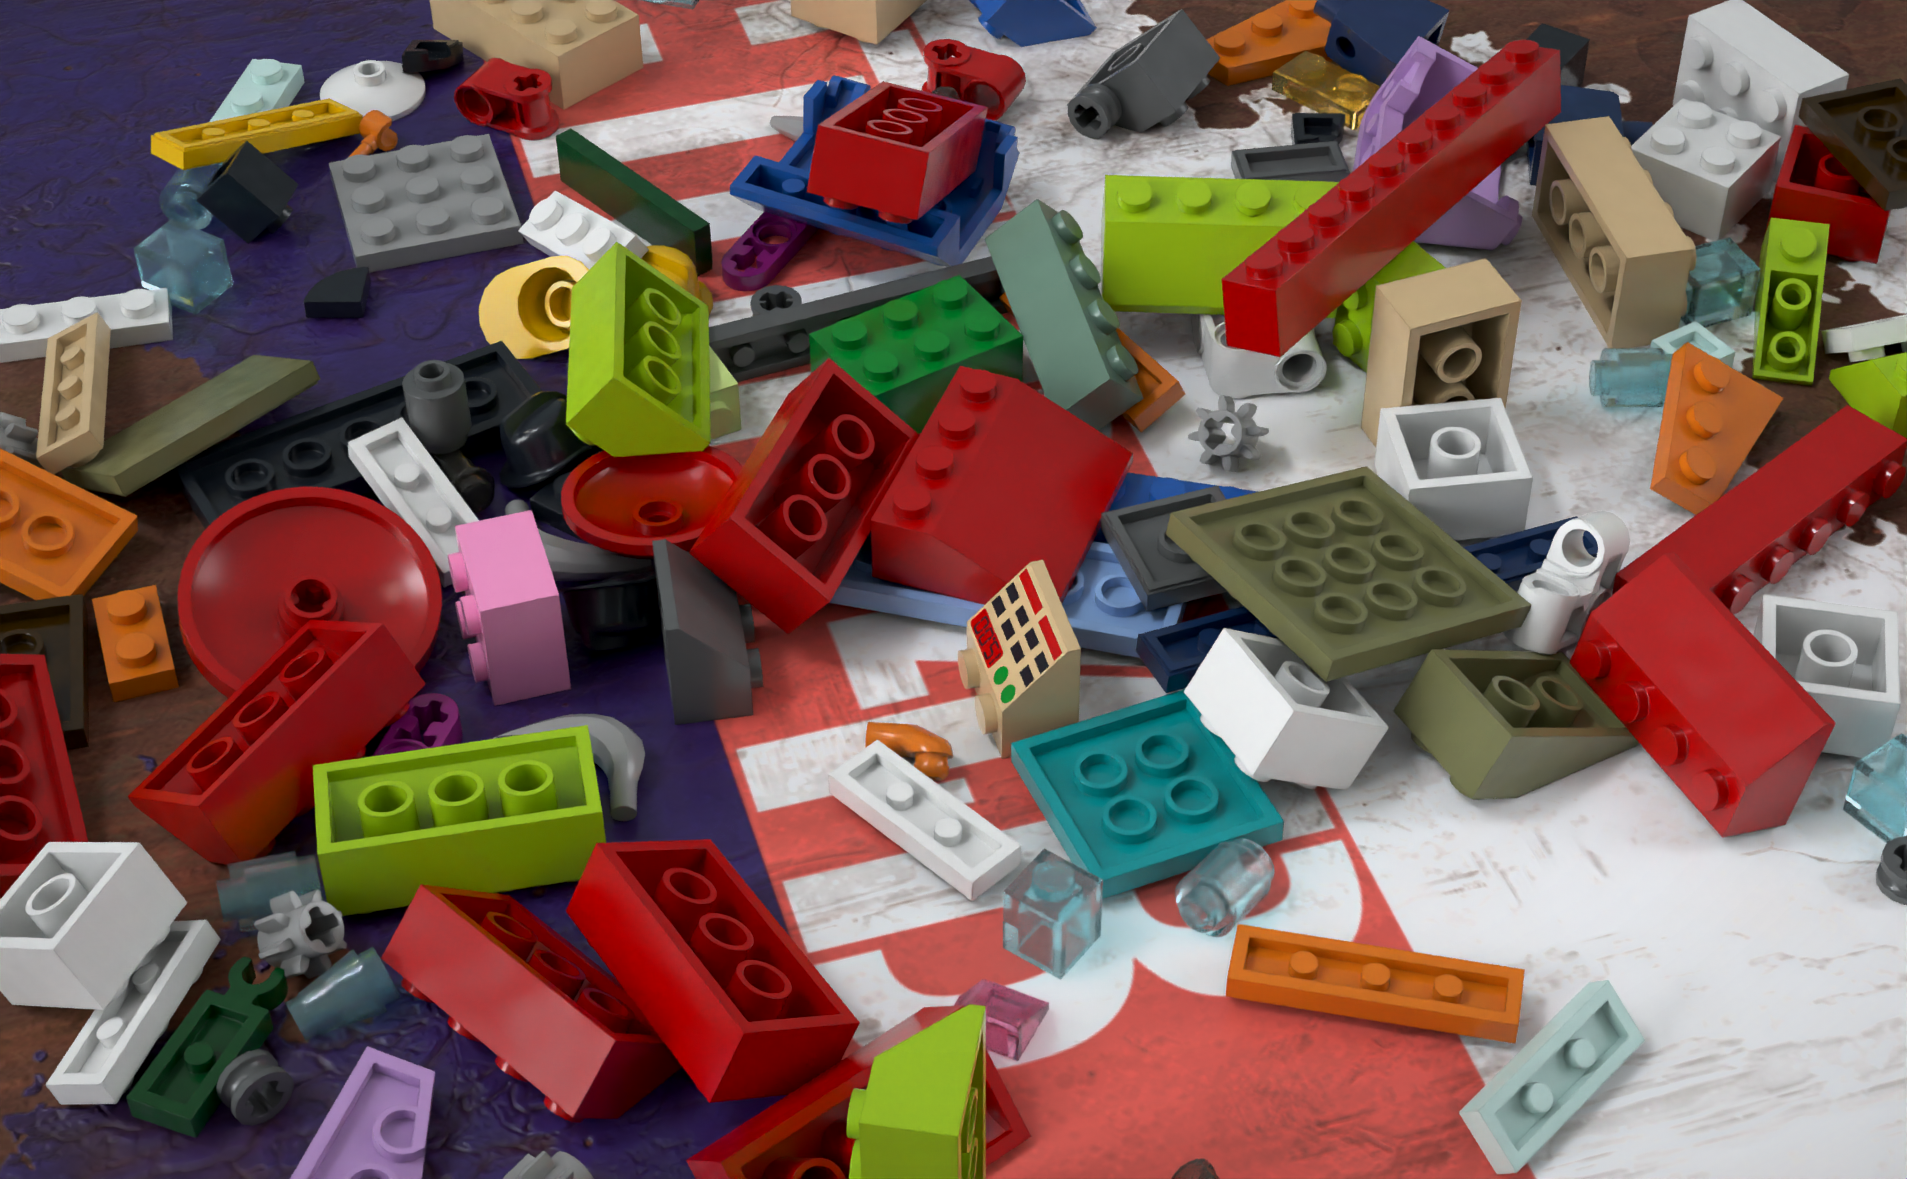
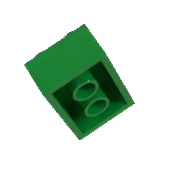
(916, 345)

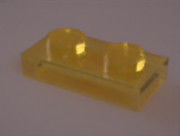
(1325, 87)

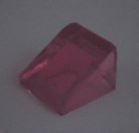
(1009, 1016)

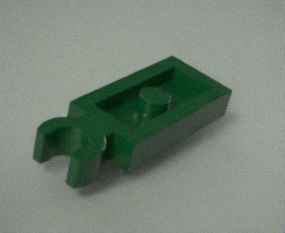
(183, 1078)

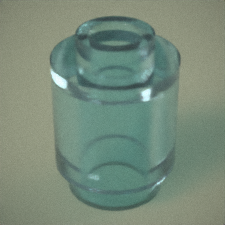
(181, 193)
(1630, 377)
(258, 880)
(1224, 887)

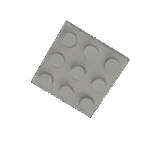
(425, 203)

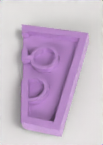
(375, 1123)

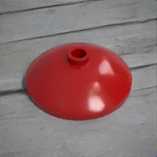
(646, 498)

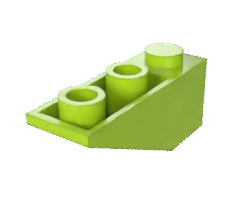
(1789, 301)

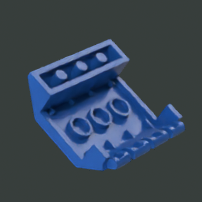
(940, 236)

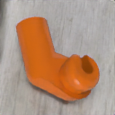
(916, 742)

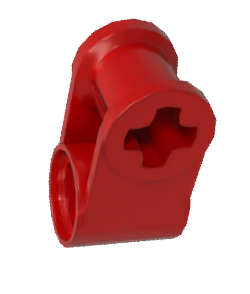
(975, 74)
(509, 99)

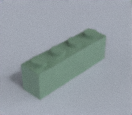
(1064, 315)

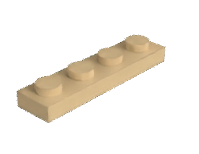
(74, 395)

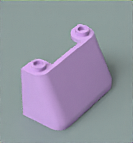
(1413, 87)

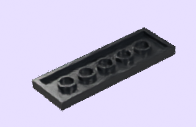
(314, 444)

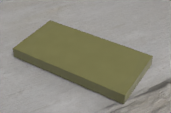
(193, 423)

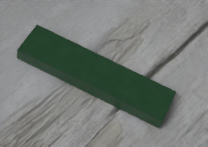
(632, 199)

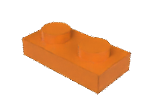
(134, 643)

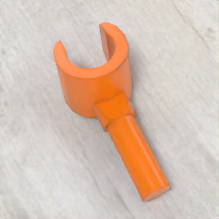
(376, 134)

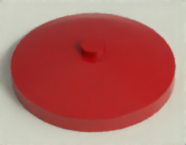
(300, 560)

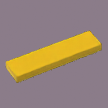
(265, 130)

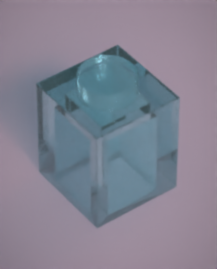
(186, 263)
(1721, 284)
(1880, 790)
(1052, 913)

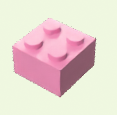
(509, 608)

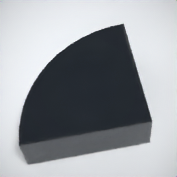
(431, 55)
(1317, 127)
(339, 295)

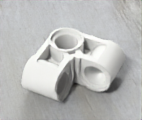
(1249, 373)
(1571, 583)

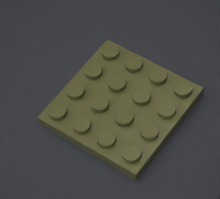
(1347, 572)

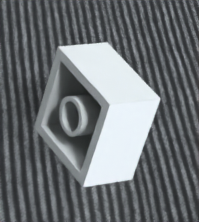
(1707, 166)
(1457, 465)
(1843, 661)
(1283, 714)
(82, 923)

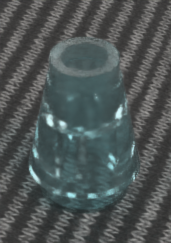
(344, 994)

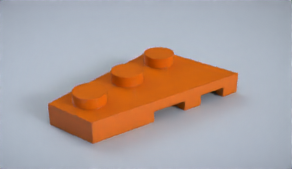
(1268, 41)
(1706, 428)

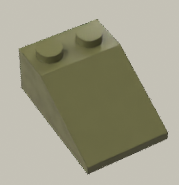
(1508, 720)

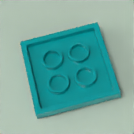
(1143, 792)

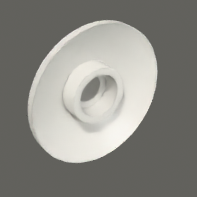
(376, 87)

